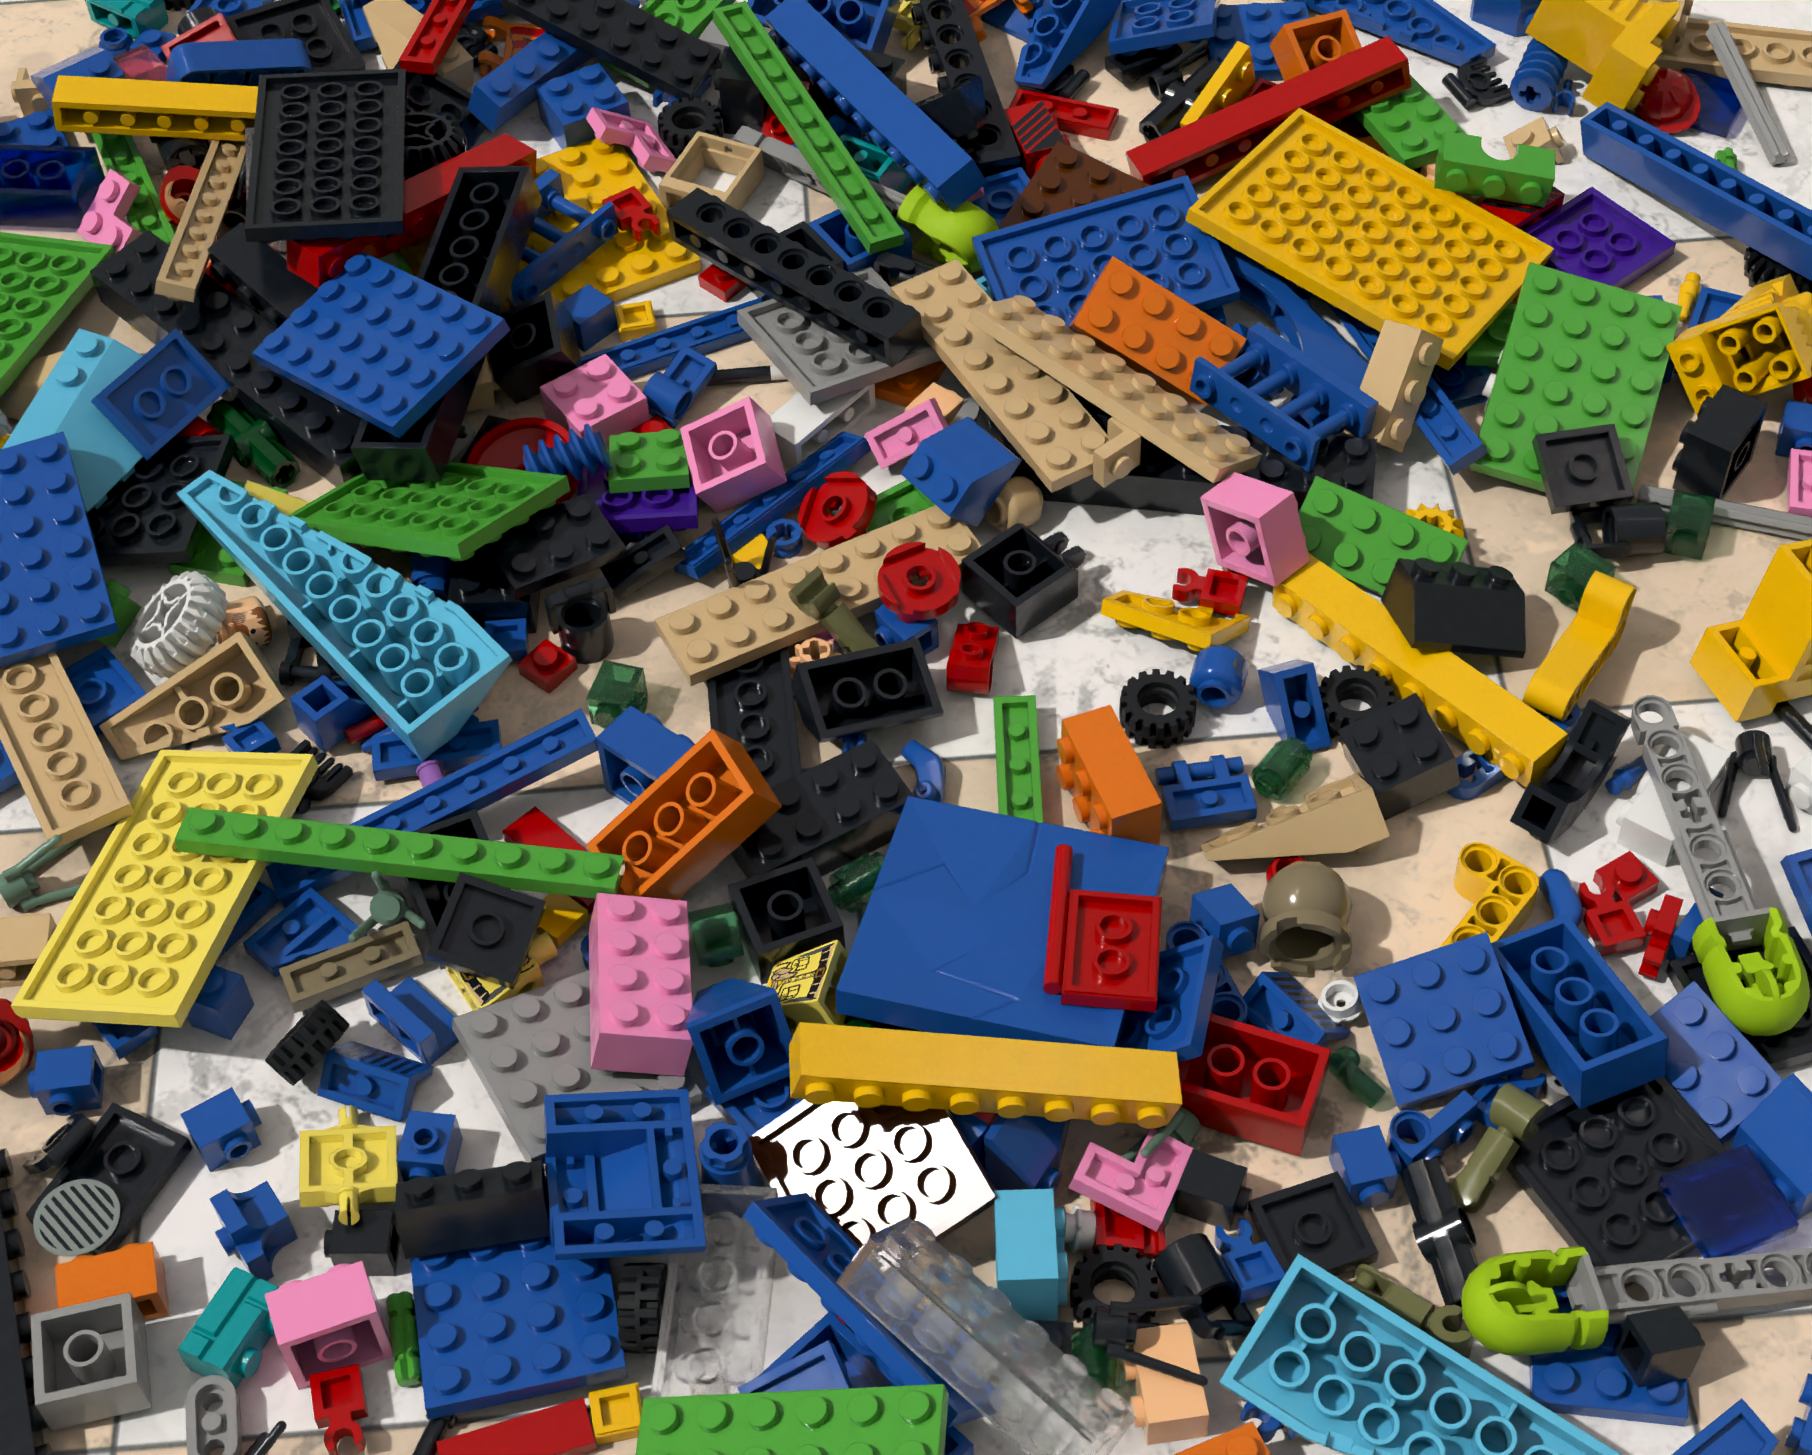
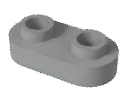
(217, 1428)

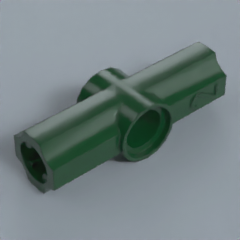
(255, 443)

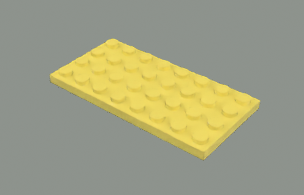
(156, 916)

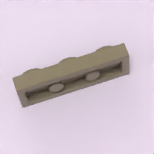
(351, 966)

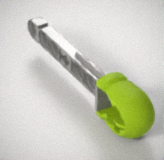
(931, 225)
(1768, 1002)
(1515, 1313)

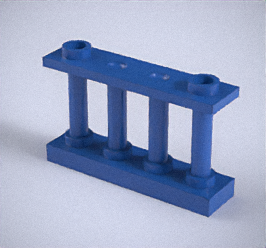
(568, 248)
(1299, 374)

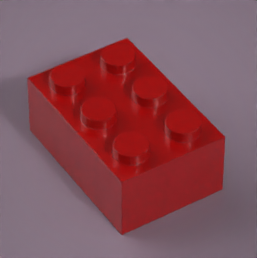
(1255, 1084)

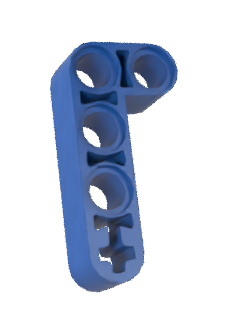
(236, 61)

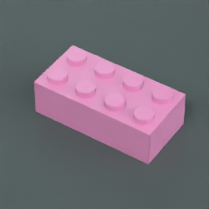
(639, 985)

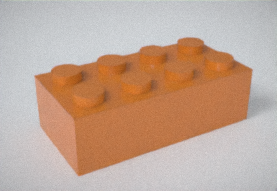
(1153, 329)
(688, 819)

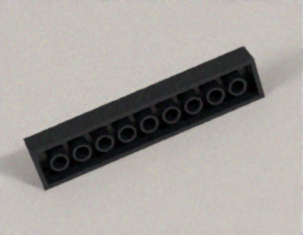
(476, 259)
(226, 336)
(1173, 487)

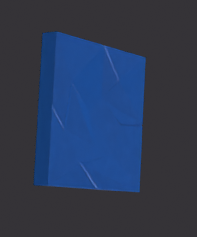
(965, 921)

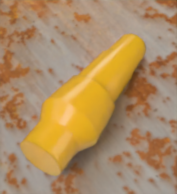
(1688, 294)

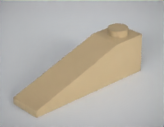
(214, 691)

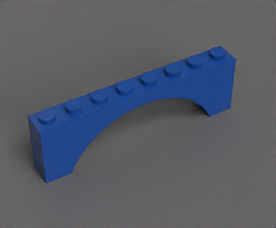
(1295, 322)

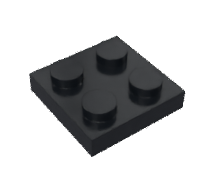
(1583, 468)
(486, 930)
(1316, 1223)

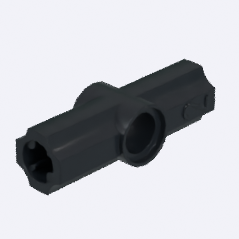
(1176, 103)
(1440, 1227)

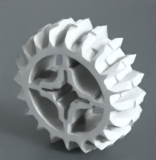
(178, 624)

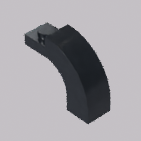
(1566, 789)

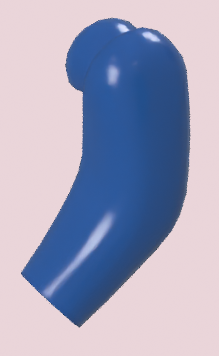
(930, 771)
(1561, 895)

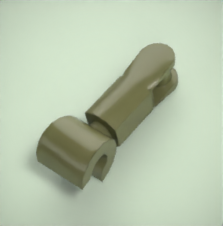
(818, 597)
(1514, 1116)
(1440, 1324)

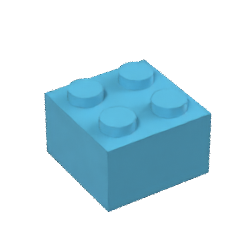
(1031, 1252)

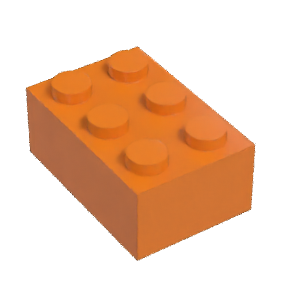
(1107, 778)

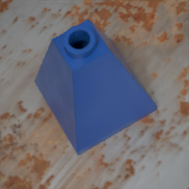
(739, 1037)

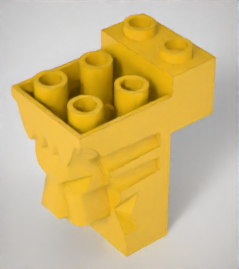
(1609, 40)
(1751, 347)
(1769, 651)

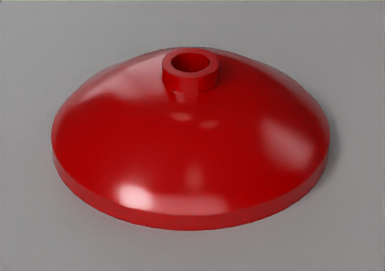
(504, 445)

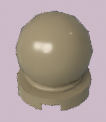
(1306, 920)

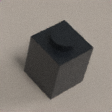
(1212, 1190)
(370, 1240)
(1658, 1346)

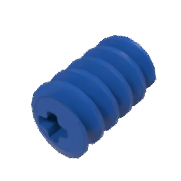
(1537, 77)
(569, 456)

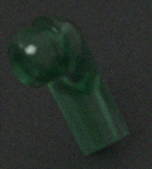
(1345, 1068)

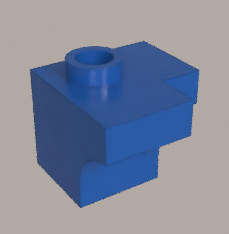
(253, 1227)

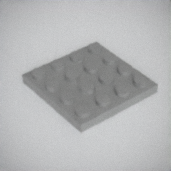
(816, 359)
(542, 1048)

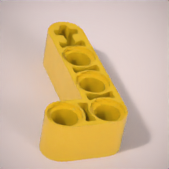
(1582, 647)
(1492, 893)

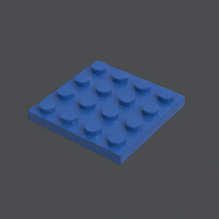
(512, 1325)

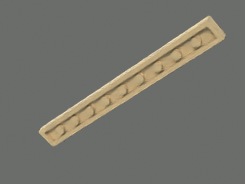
(201, 221)

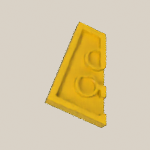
(1226, 86)
(1188, 625)

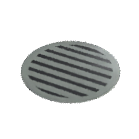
(76, 1217)

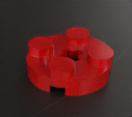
(857, 510)
(916, 602)

